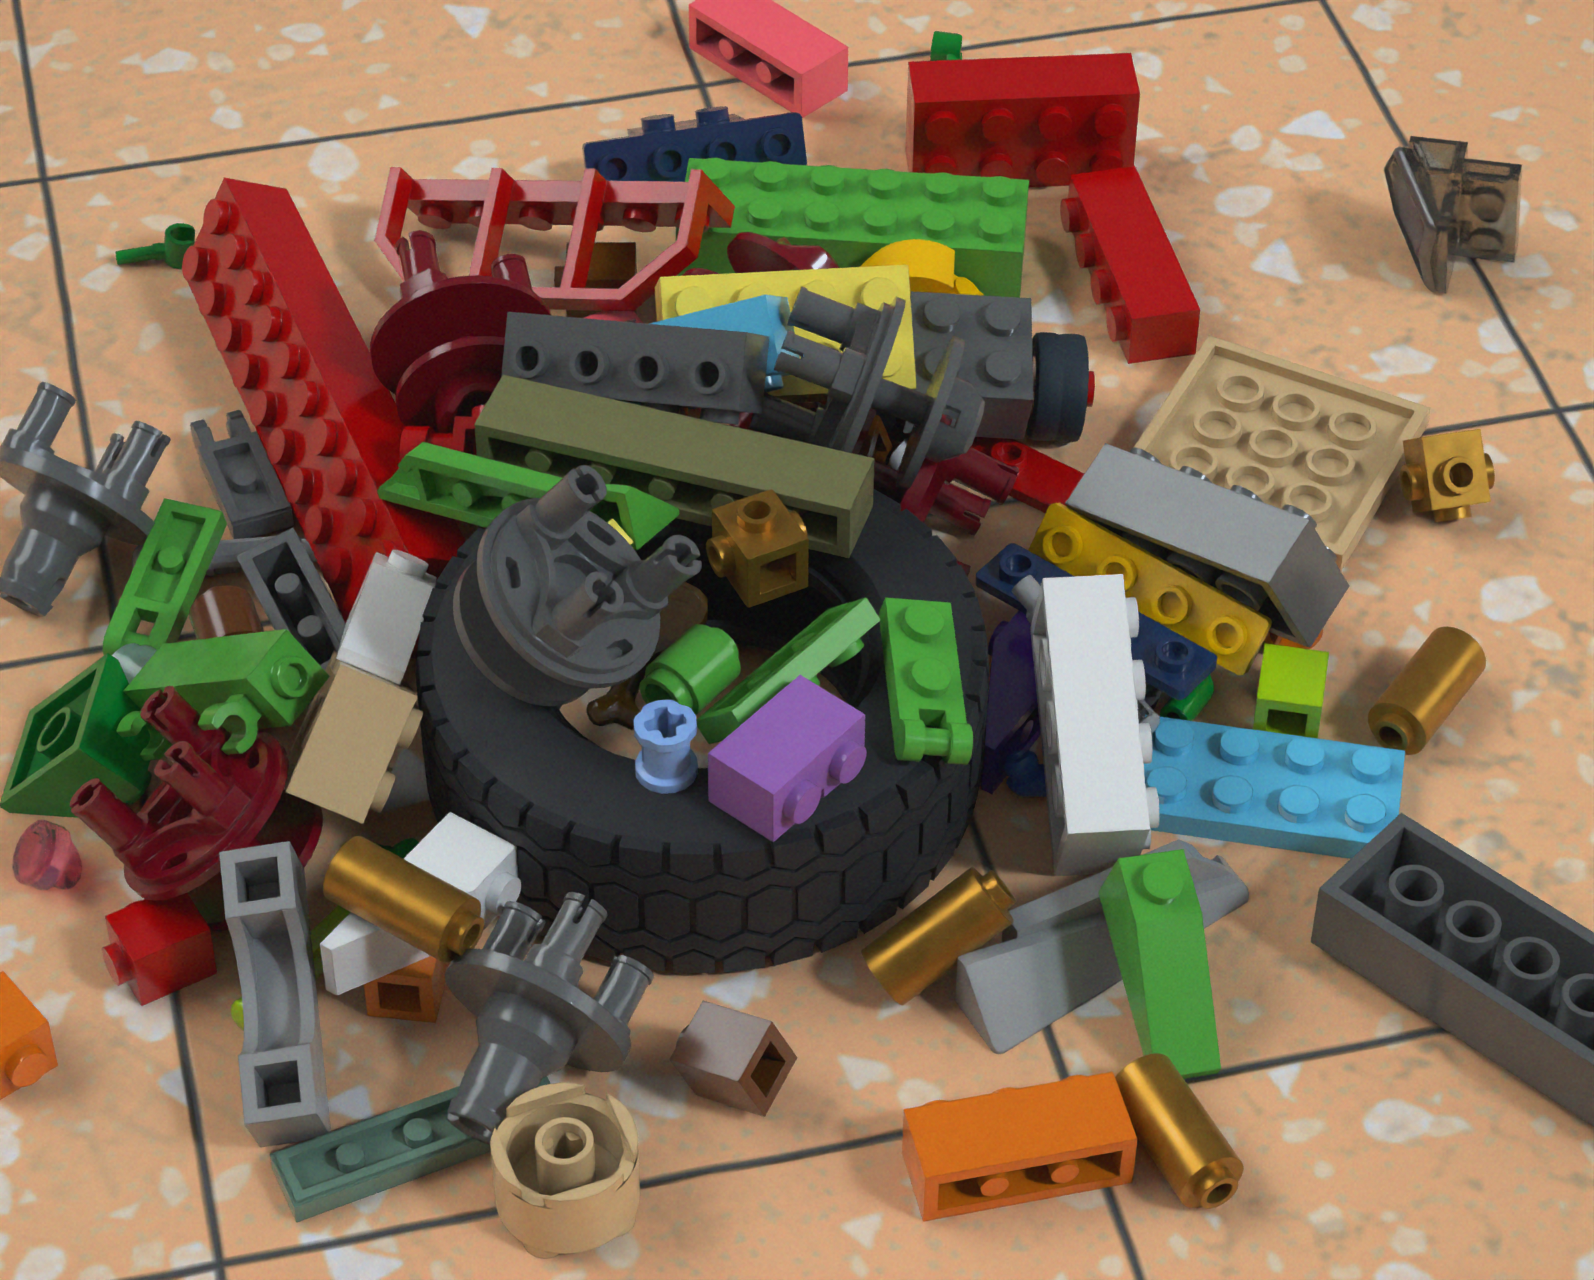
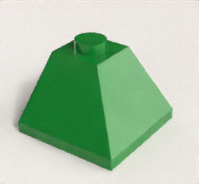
(77, 740)

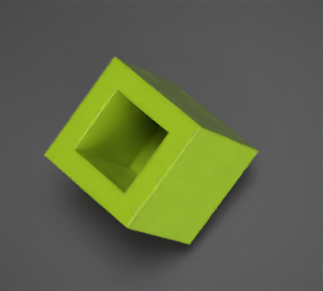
(1291, 690)

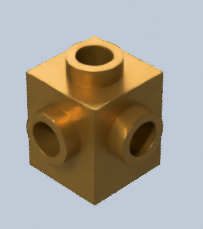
(1447, 474)
(759, 547)

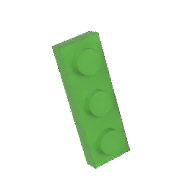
(824, 642)

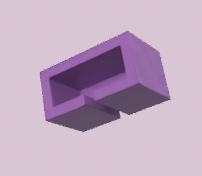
(787, 758)

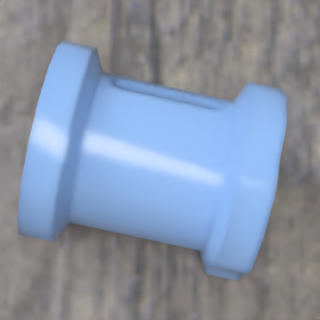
(665, 736)

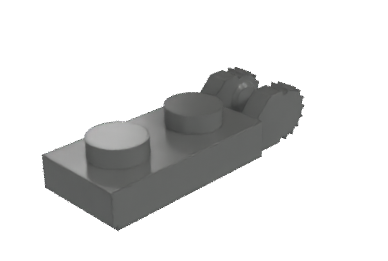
(242, 479)

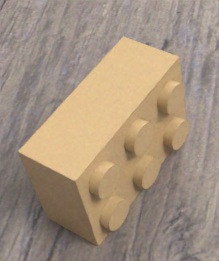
(350, 739)

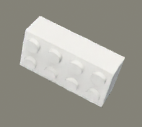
(1091, 723)

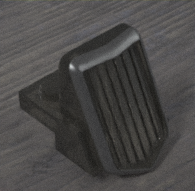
(1453, 206)

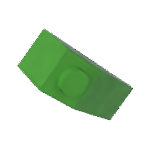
(1163, 958)

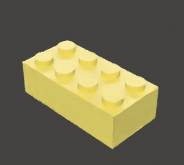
(847, 286)

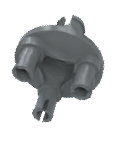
(67, 505)
(533, 1009)

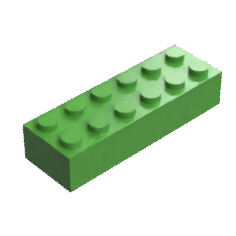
(865, 210)

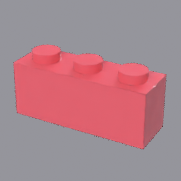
(770, 51)

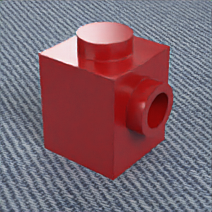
(158, 947)

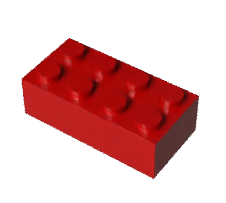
(1022, 116)

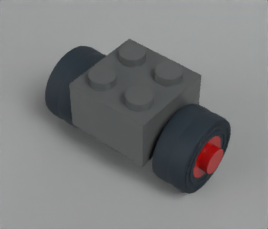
(1025, 381)

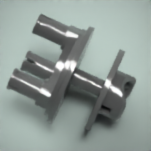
(858, 385)
(564, 596)

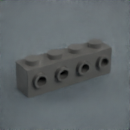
(641, 363)

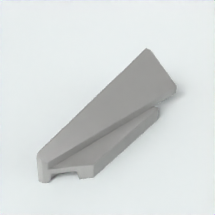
(1064, 953)

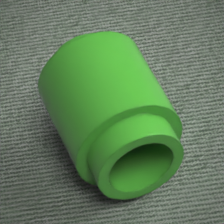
(693, 668)

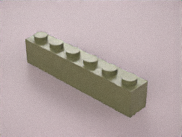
(677, 458)

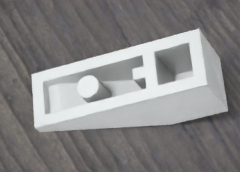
(387, 615)
(451, 851)

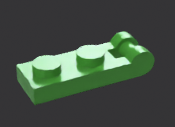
(166, 575)
(924, 681)

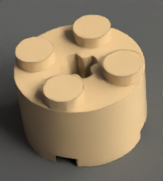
(566, 1169)

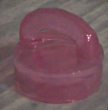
(44, 855)

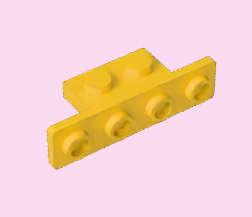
(1161, 589)

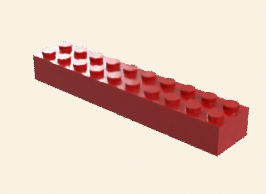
(308, 385)

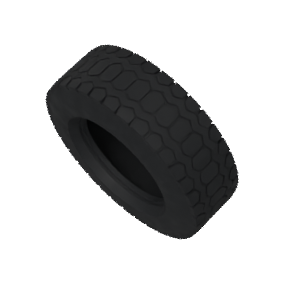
(673, 866)

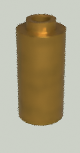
(1427, 690)
(403, 899)
(938, 932)
(1179, 1133)

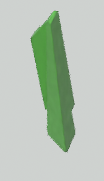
(481, 488)

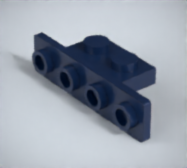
(664, 146)
(1168, 658)

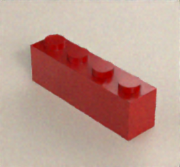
(1131, 265)

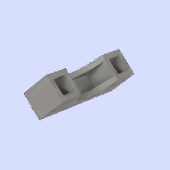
(274, 957)

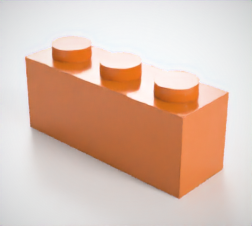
(1018, 1145)

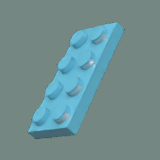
(1272, 787)

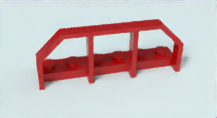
(544, 203)

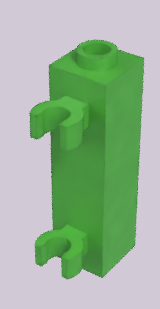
(230, 682)

